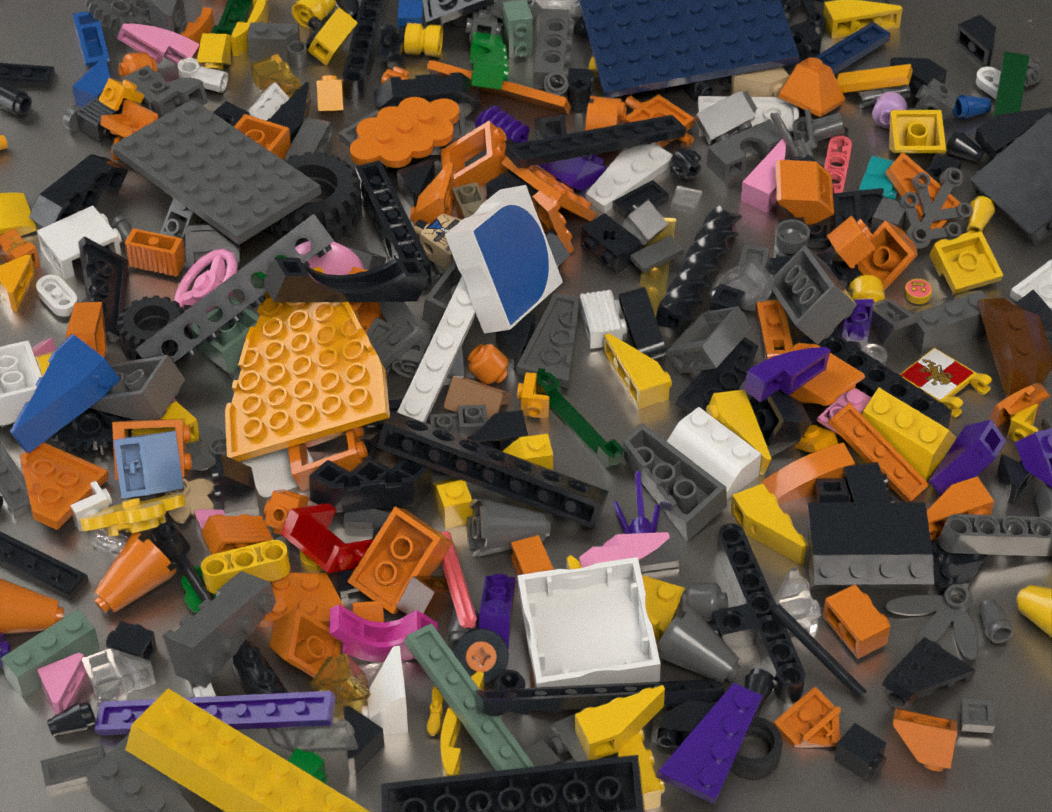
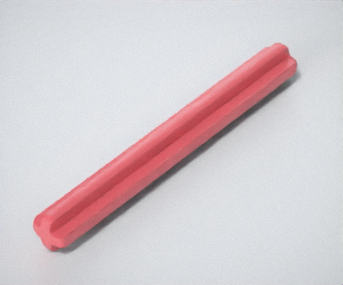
(458, 587)

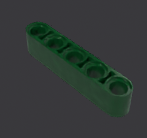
(1011, 83)

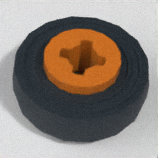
(482, 644)

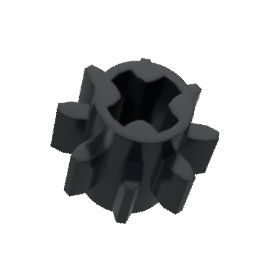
(686, 164)

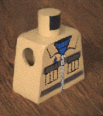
(434, 240)

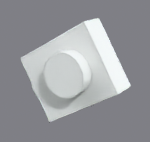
(92, 504)

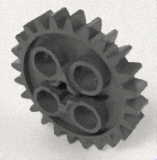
(120, 12)

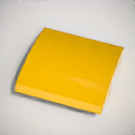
(15, 214)

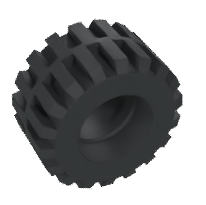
(144, 320)

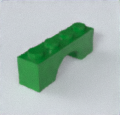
(488, 60)

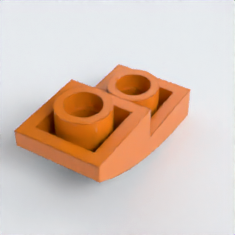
(203, 24)

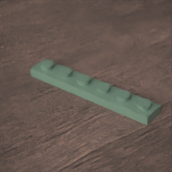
(460, 694)

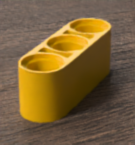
(264, 560)

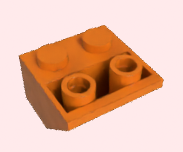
(804, 189)

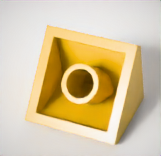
(916, 131)

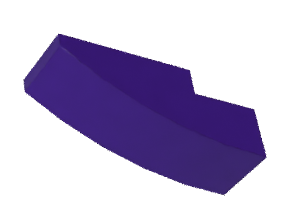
(786, 372)

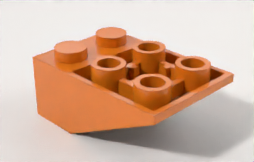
(829, 384)

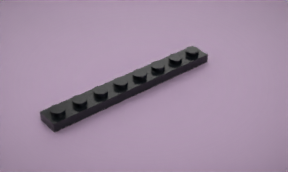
(594, 141)
(558, 698)

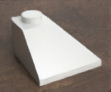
(388, 697)

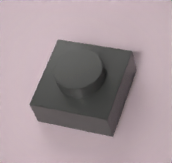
(977, 715)

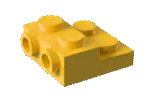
(965, 262)

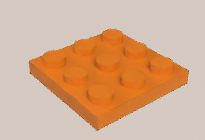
(550, 186)

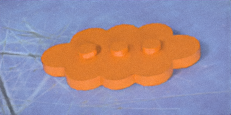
(405, 132)

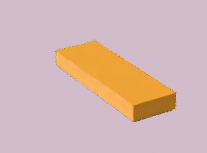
(875, 78)

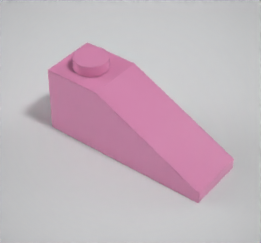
(760, 186)

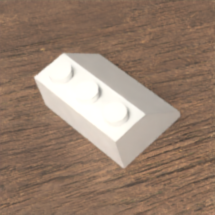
(17, 379)
(716, 450)

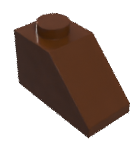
(427, 595)

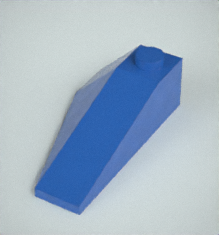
(68, 388)

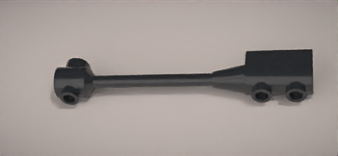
(248, 663)

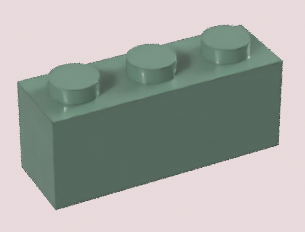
(61, 640)

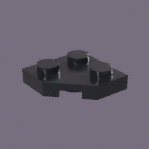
(954, 567)

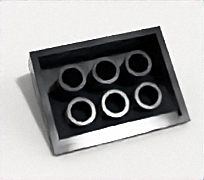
(869, 546)

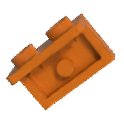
(131, 120)

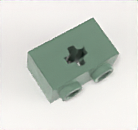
(517, 29)

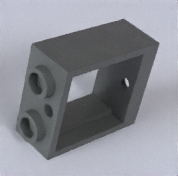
(709, 340)

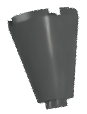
(499, 524)
(698, 648)

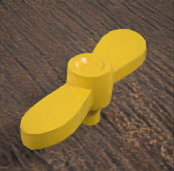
(436, 712)

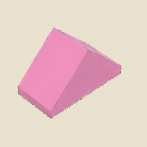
(62, 681)

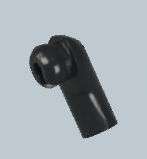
(315, 25)

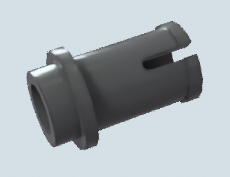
(123, 226)

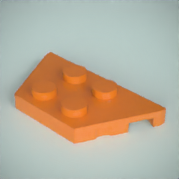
(308, 592)

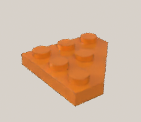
(56, 482)

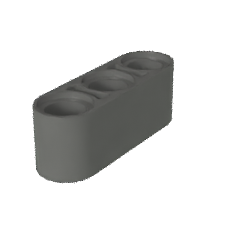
(311, 137)

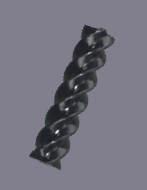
(695, 270)

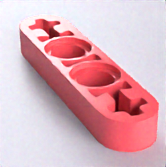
(838, 173)

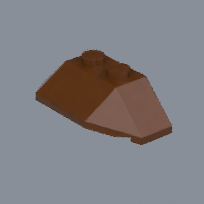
(1016, 344)

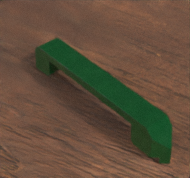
(607, 453)

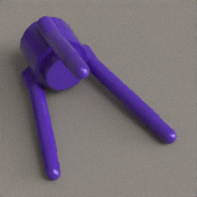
(638, 524)

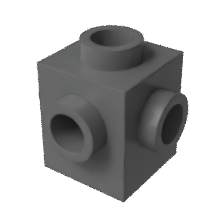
(485, 18)
(936, 97)

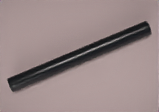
(819, 652)

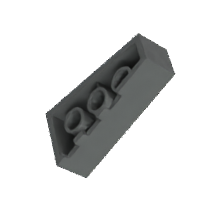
(219, 628)
(132, 785)

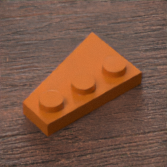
(901, 175)
(551, 218)

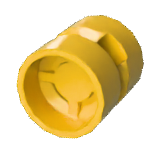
(306, 9)
(426, 40)

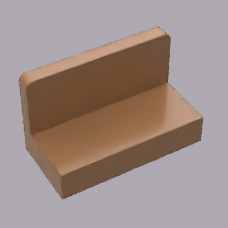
(471, 392)

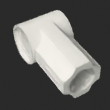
(212, 79)

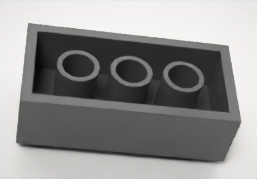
(812, 295)

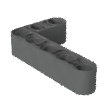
(1001, 533)

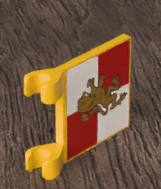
(944, 377)

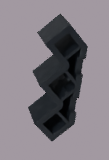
(431, 88)
(78, 189)
(370, 485)

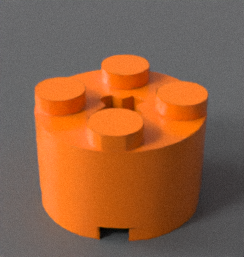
(604, 112)

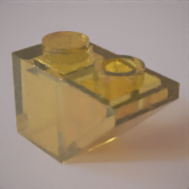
(274, 70)
(343, 678)

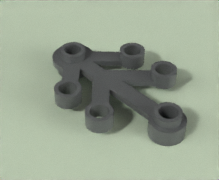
(932, 210)

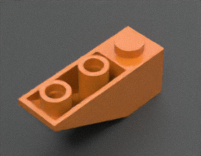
(960, 498)

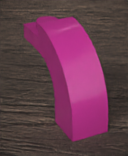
(372, 639)

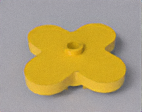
(133, 514)

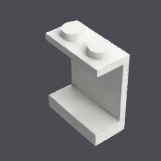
(61, 238)

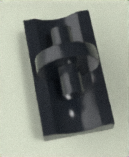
(391, 45)

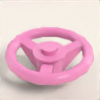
(208, 280)

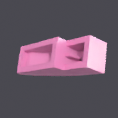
(158, 42)
(623, 547)

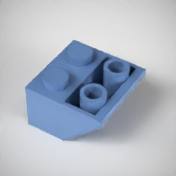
(148, 464)

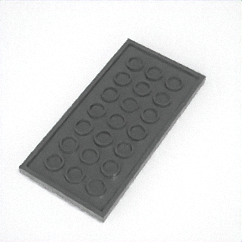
(216, 171)

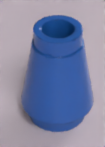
(971, 106)

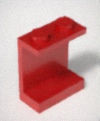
(309, 532)

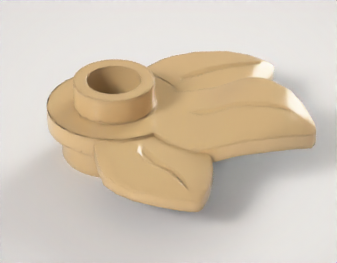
(195, 496)

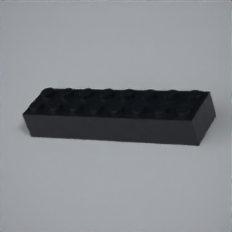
(563, 787)

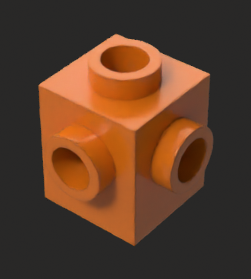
(279, 506)

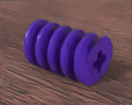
(512, 128)

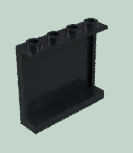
(1022, 180)

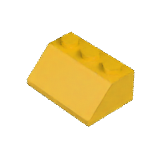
(911, 433)

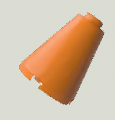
(132, 574)
(26, 610)

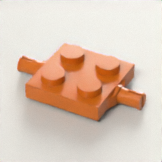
(660, 107)

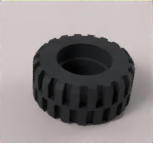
(338, 185)

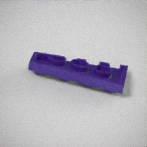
(710, 749)

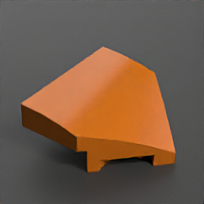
(1017, 402)
(810, 722)

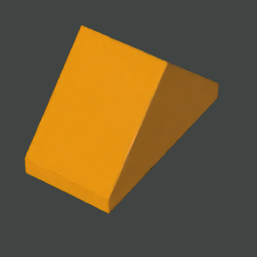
(15, 280)

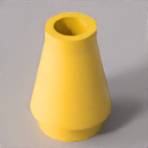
(982, 212)

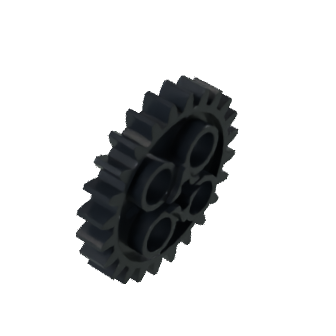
(89, 432)

